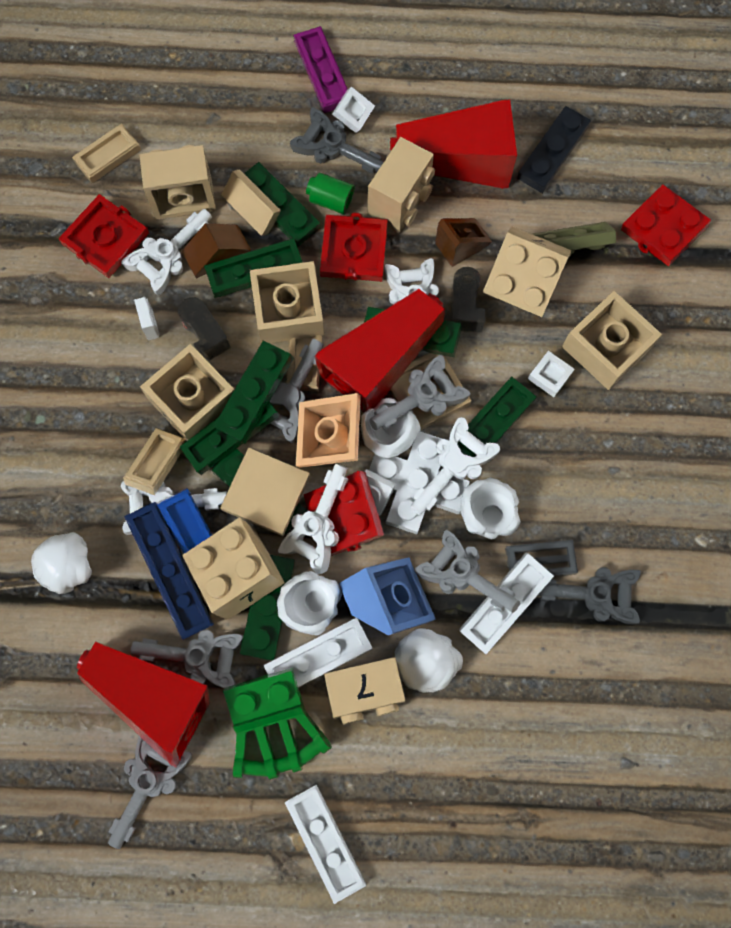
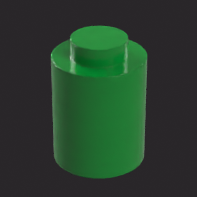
(330, 193)

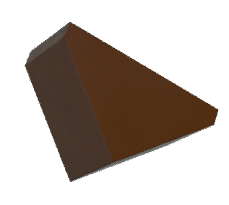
(460, 238)
(213, 244)

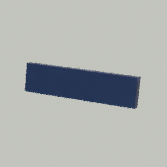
(169, 570)

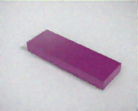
(321, 67)

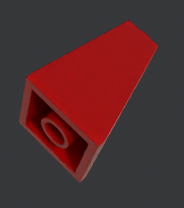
(467, 143)
(380, 349)
(148, 698)

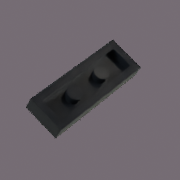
(553, 149)

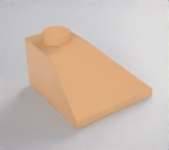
(328, 430)

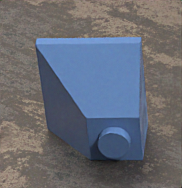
(388, 597)

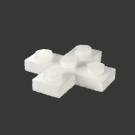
(412, 475)

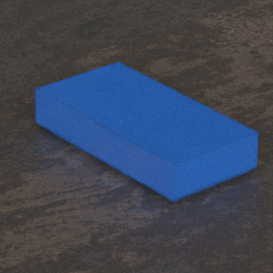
(184, 520)

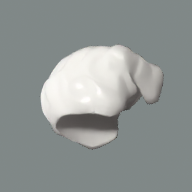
(393, 440)
(490, 508)
(61, 563)
(309, 602)
(427, 660)

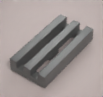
(547, 546)

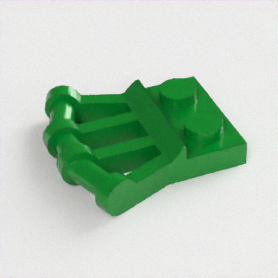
(264, 703)

